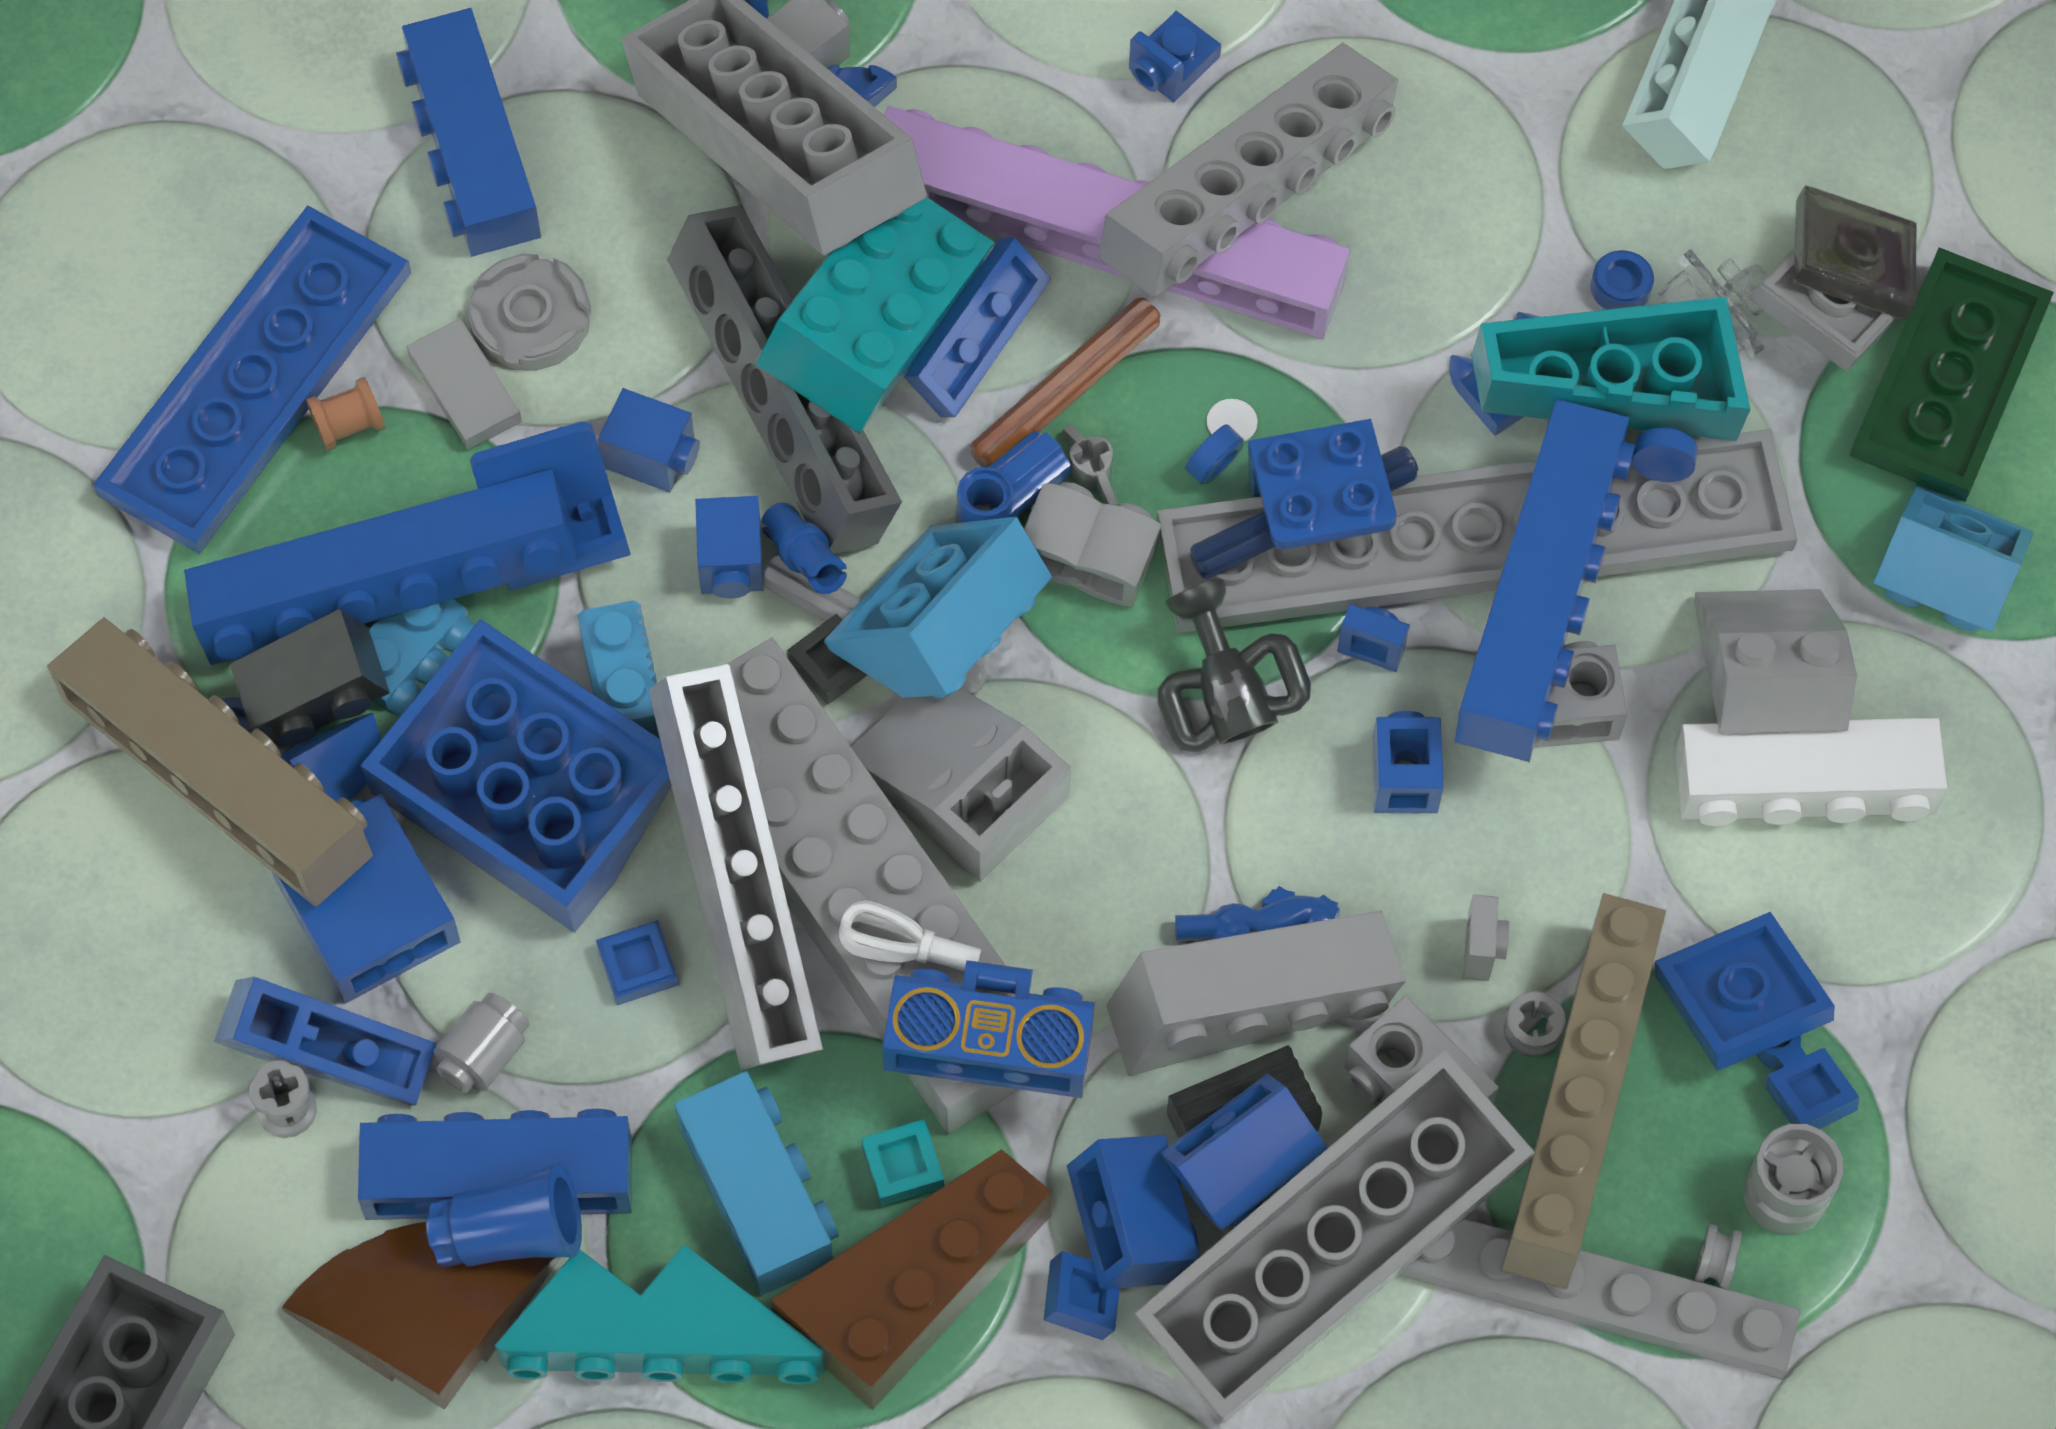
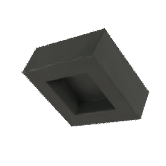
(820, 667)

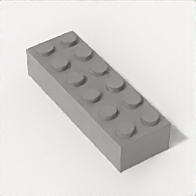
(775, 120)
(1334, 1235)

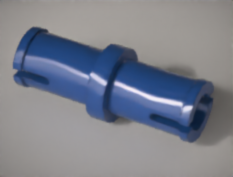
(804, 548)

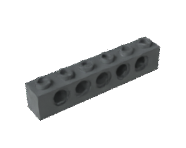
(738, 303)

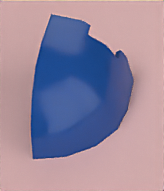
(337, 755)

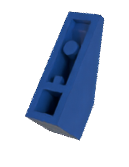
(324, 1040)

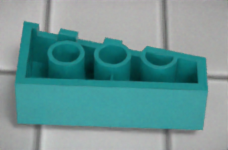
(1645, 362)

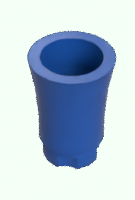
(508, 1221)

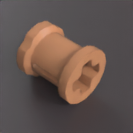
(345, 413)

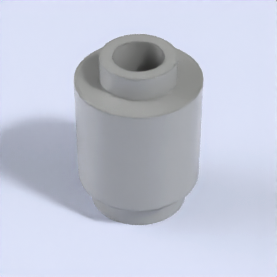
(481, 1043)

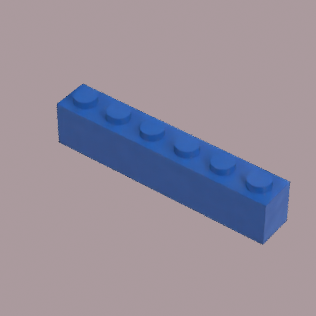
(382, 565)
(1543, 580)

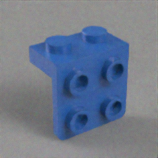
(582, 483)
(1321, 484)

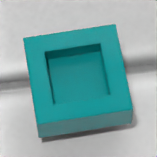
(902, 1162)

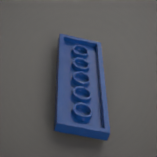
(252, 379)

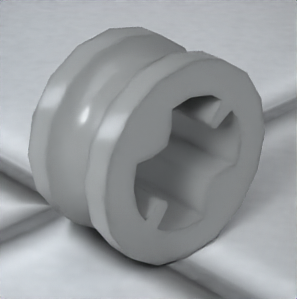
(1535, 1003)
(1718, 1256)

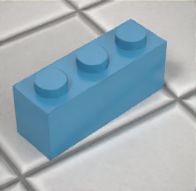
(757, 1181)

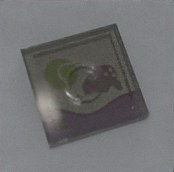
(1855, 252)

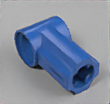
(1012, 480)

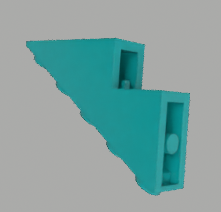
(679, 1325)

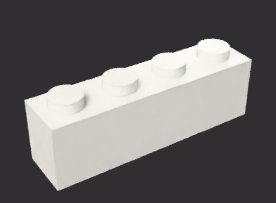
(1785, 776)

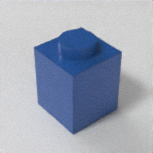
(648, 440)
(729, 546)

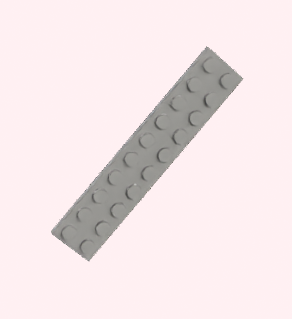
(1460, 527)

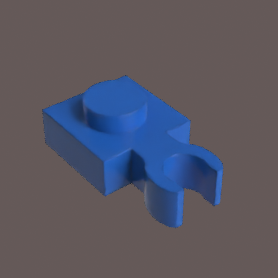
(1808, 1086)

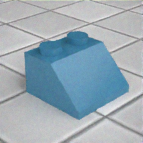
(1953, 559)

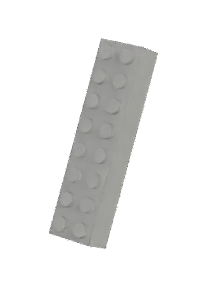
(848, 845)

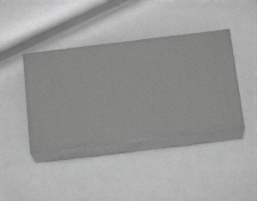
(464, 384)

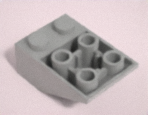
(965, 775)

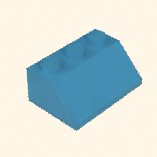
(942, 606)

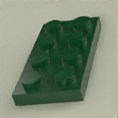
(1951, 374)

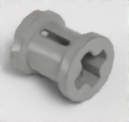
(301, 1105)

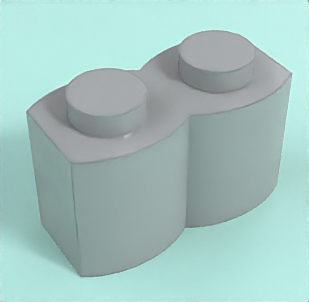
(1093, 543)

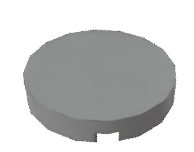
(529, 312)

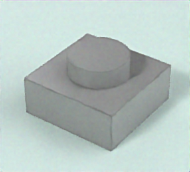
(1485, 937)

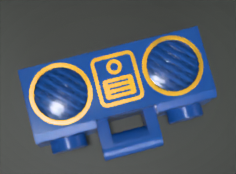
(987, 1037)

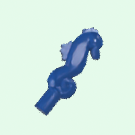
(1278, 910)

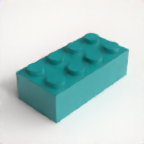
(873, 310)

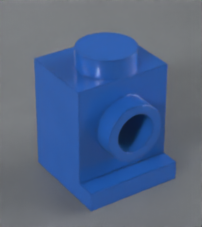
(1407, 786)

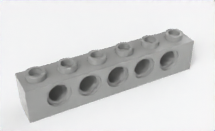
(1248, 170)

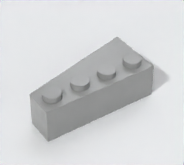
(1252, 988)

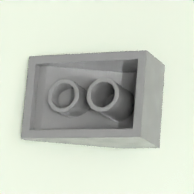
(1776, 661)

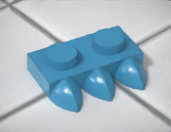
(412, 648)

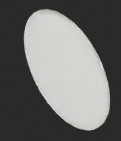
(1234, 413)

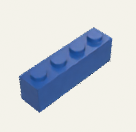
(470, 132)
(420, 1162)

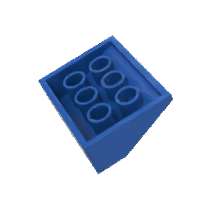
(523, 774)

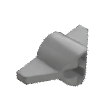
(1091, 463)

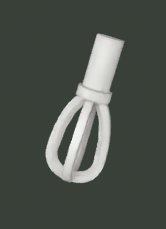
(925, 946)

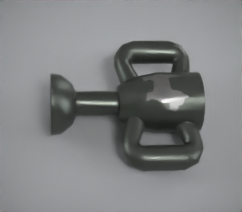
(1228, 679)

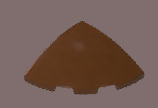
(411, 1315)

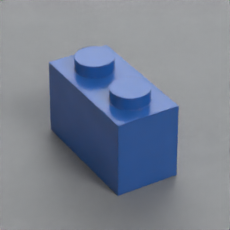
(1244, 1152)
(1132, 1212)

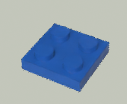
(1744, 991)

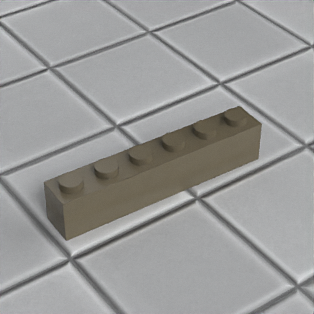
(212, 760)
(1584, 1091)

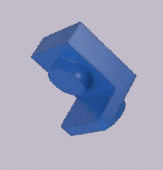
(1172, 56)

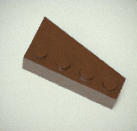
(915, 1276)

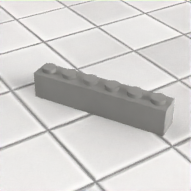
(734, 867)

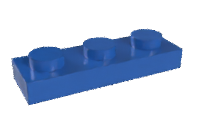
(977, 327)

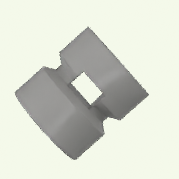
(1793, 1179)

